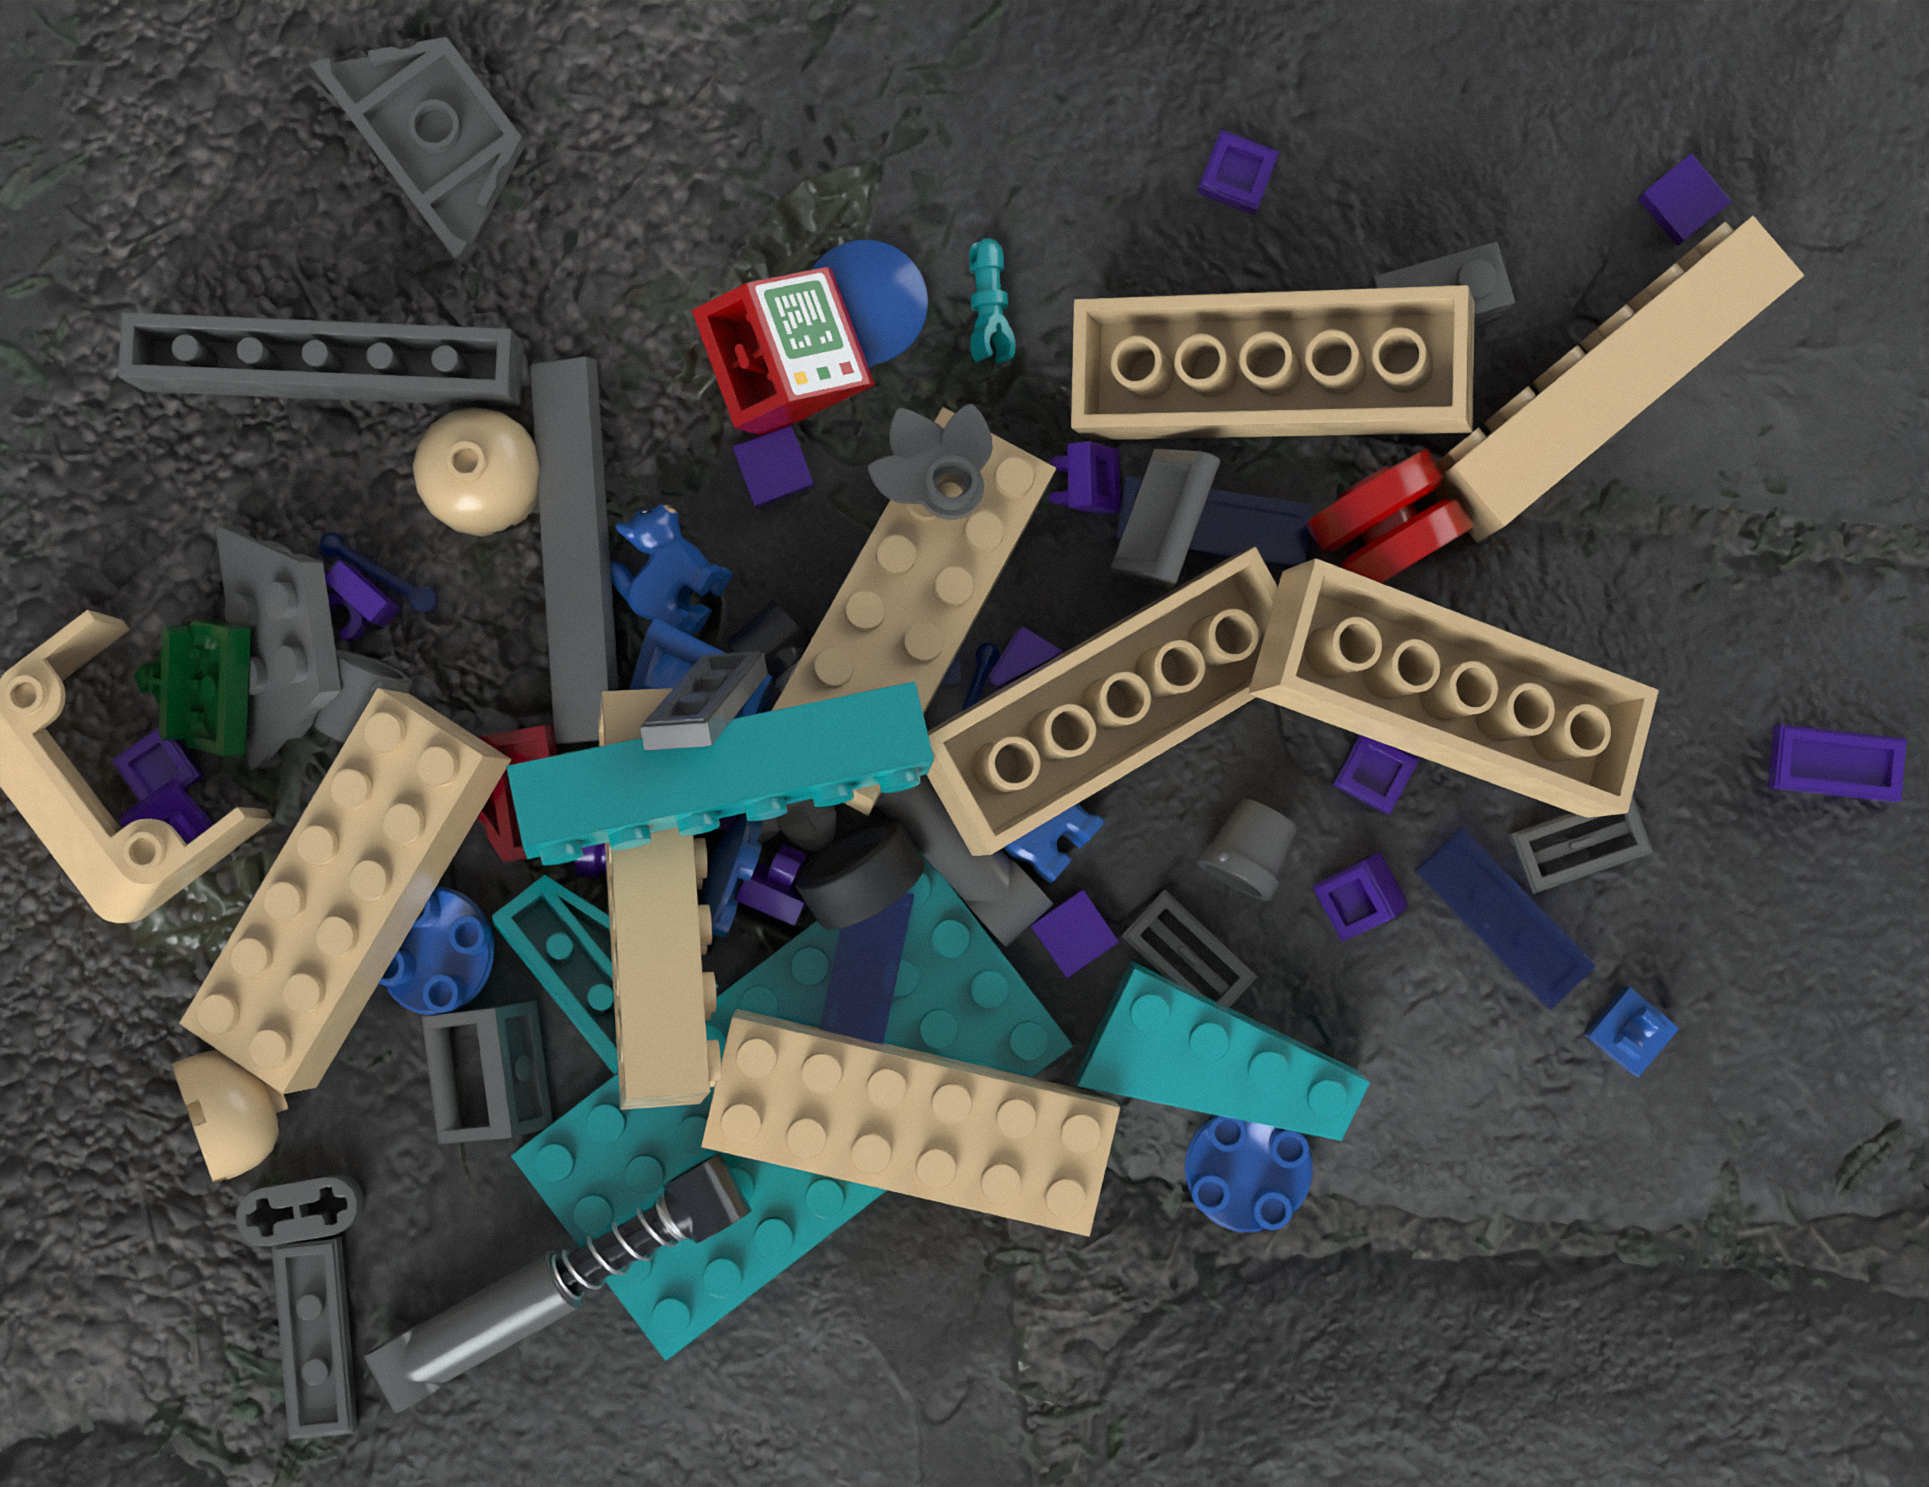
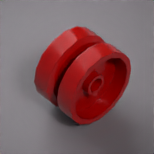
(1386, 520)

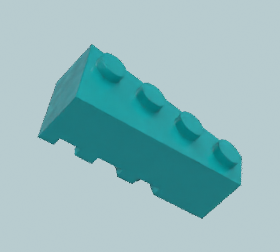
(1207, 1058)

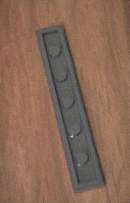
(574, 544)

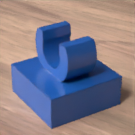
(1631, 1031)

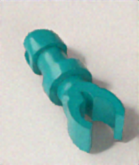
(987, 262)

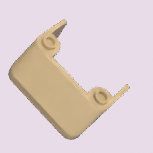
(115, 869)

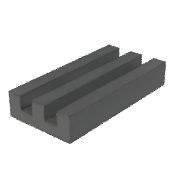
(1529, 860)
(1149, 919)

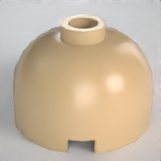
(477, 471)
(229, 1112)

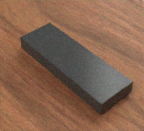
(704, 701)
(315, 1338)

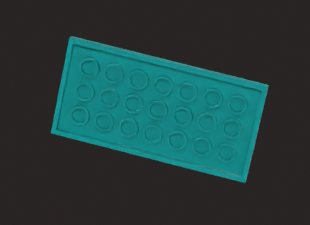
(603, 1162)

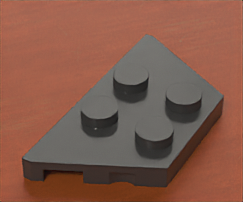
(431, 131)
(290, 639)

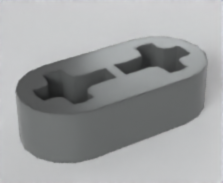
(298, 1195)

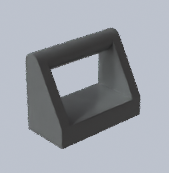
(1165, 517)
(511, 1072)

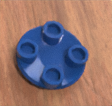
(881, 295)
(730, 860)
(443, 956)
(1247, 1173)

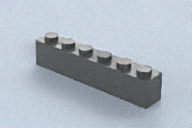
(321, 359)

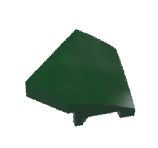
(202, 685)

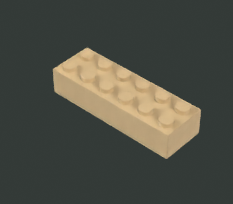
(1274, 364)
(1626, 369)
(918, 590)
(1453, 690)
(1103, 706)
(344, 891)
(658, 947)
(911, 1122)

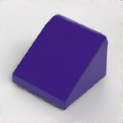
(1021, 656)
(1361, 896)

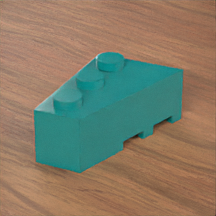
(569, 954)

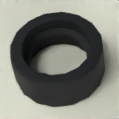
(860, 874)

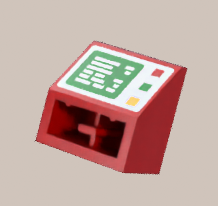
(782, 349)

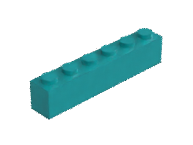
(752, 768)

